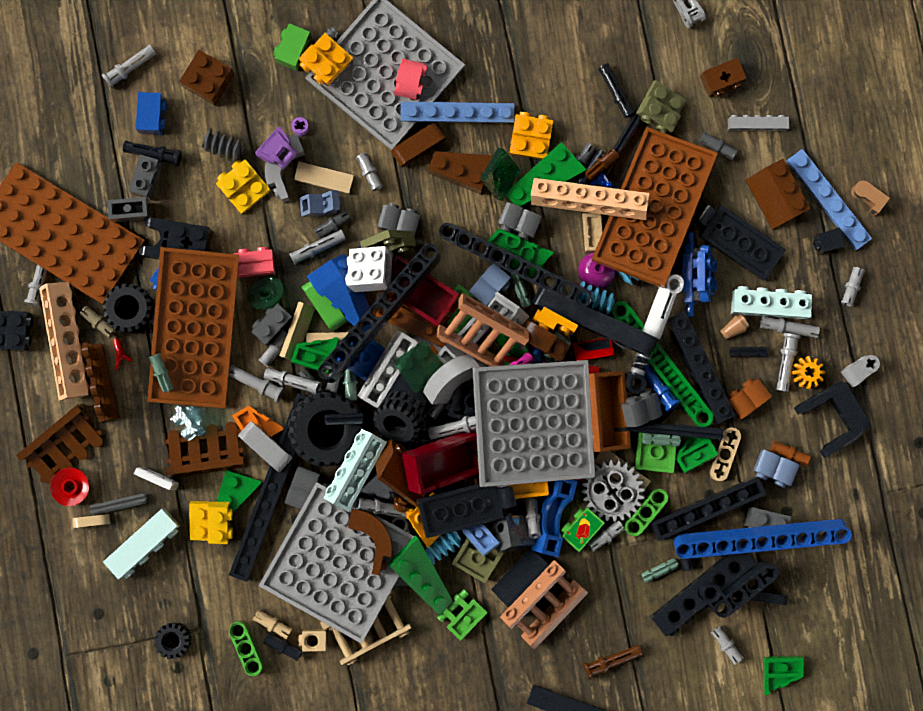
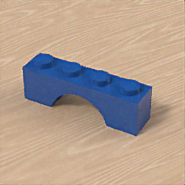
(560, 494)

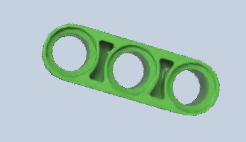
(330, 315)
(654, 508)
(246, 658)

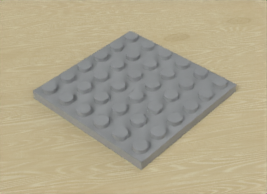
(368, 83)
(533, 423)
(330, 567)

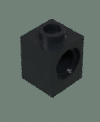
(828, 241)

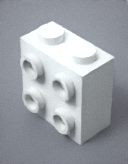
(369, 269)

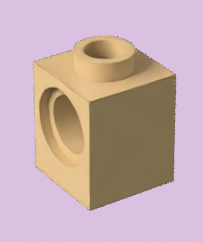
(321, 636)

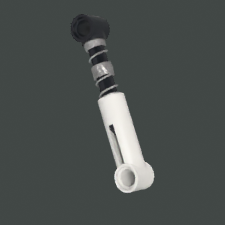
(654, 326)

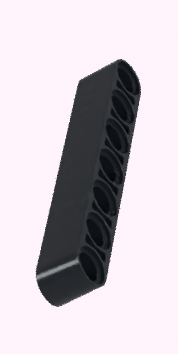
(597, 322)

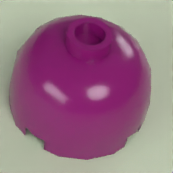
(594, 273)

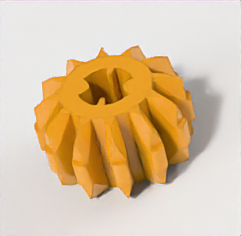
(809, 380)

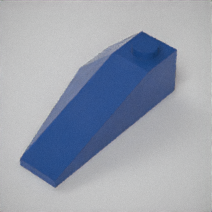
(331, 283)

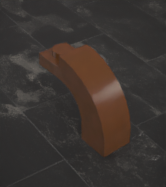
(546, 341)
(378, 532)

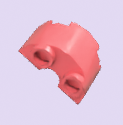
(409, 79)

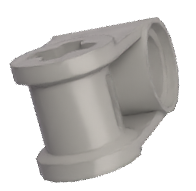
(858, 372)

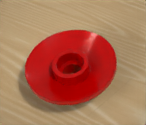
(60, 486)

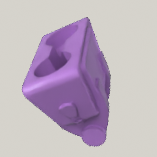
(275, 147)

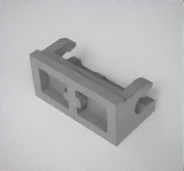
(508, 309)

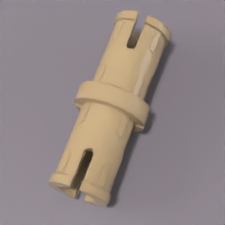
(272, 624)

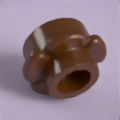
(401, 504)

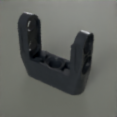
(848, 411)

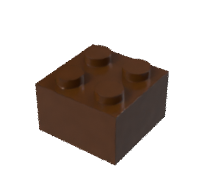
(206, 77)

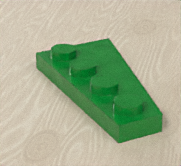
(556, 166)
(419, 573)

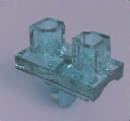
(192, 419)

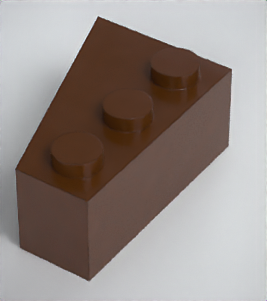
(460, 169)

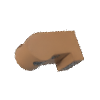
(870, 195)

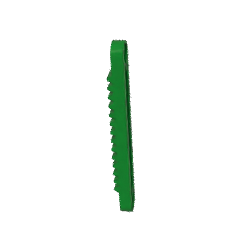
(668, 372)

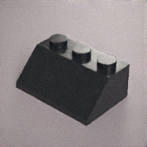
(519, 577)

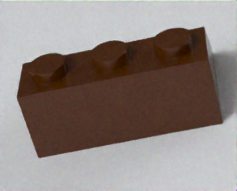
(777, 194)
(392, 473)

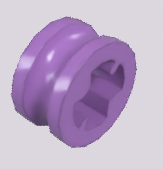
(300, 120)

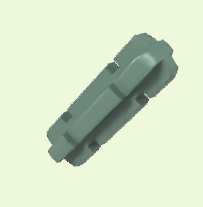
(520, 291)
(658, 439)
(660, 570)

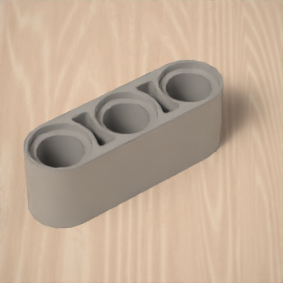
(265, 446)

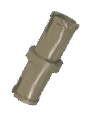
(98, 322)

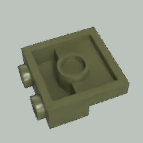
(661, 107)
(395, 240)
(473, 562)

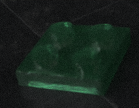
(500, 174)
(418, 365)

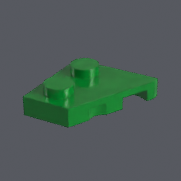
(313, 353)
(695, 453)
(236, 489)
(780, 671)

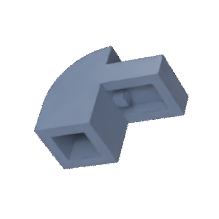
(320, 204)

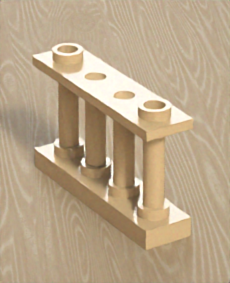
(352, 657)

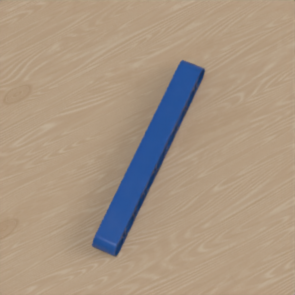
(770, 543)

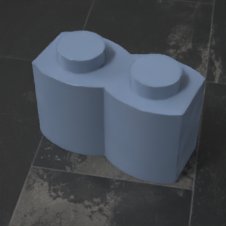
(491, 281)
(776, 468)

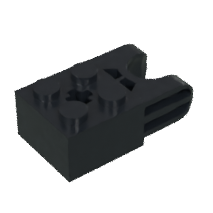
(176, 235)

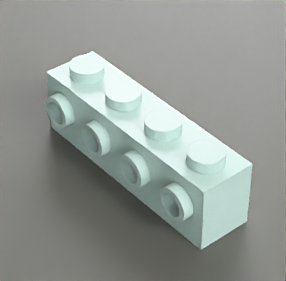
(771, 304)
(354, 470)
(141, 544)

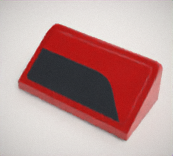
(593, 349)

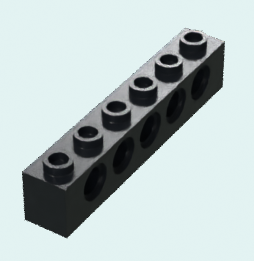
(699, 367)
(707, 508)
(691, 591)

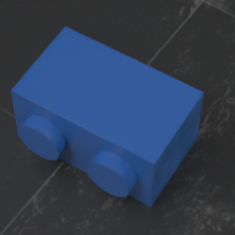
(150, 113)

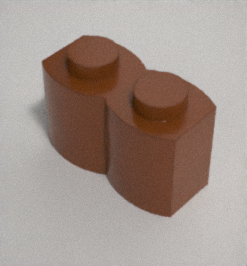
(748, 398)

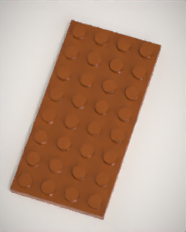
(674, 178)
(64, 234)
(194, 326)

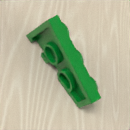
(521, 247)

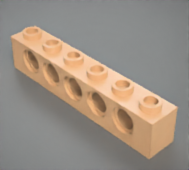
(589, 199)
(59, 350)

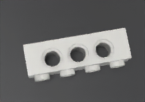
(385, 372)

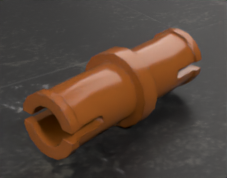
(790, 453)

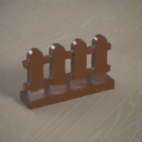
(100, 381)
(64, 434)
(214, 454)

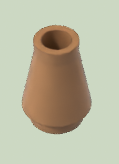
(735, 327)

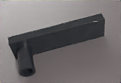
(553, 701)

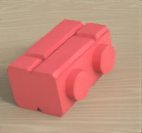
(256, 262)

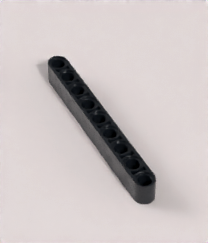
(507, 264)
(378, 323)

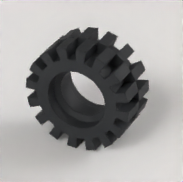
(160, 643)

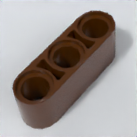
(418, 144)

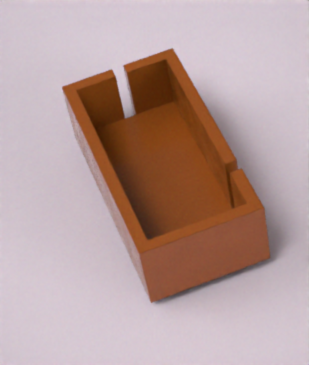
(606, 397)

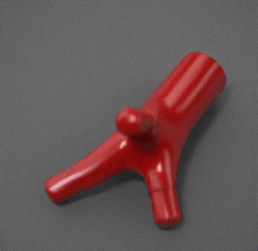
(120, 354)

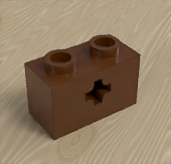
(731, 70)

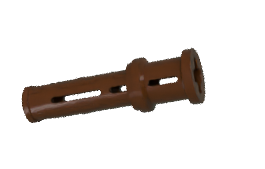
(602, 662)

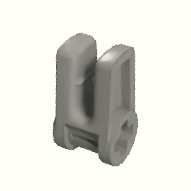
(690, 15)

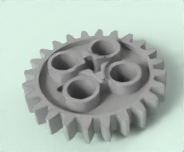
(628, 481)

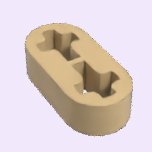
(91, 520)

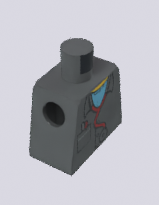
(512, 532)

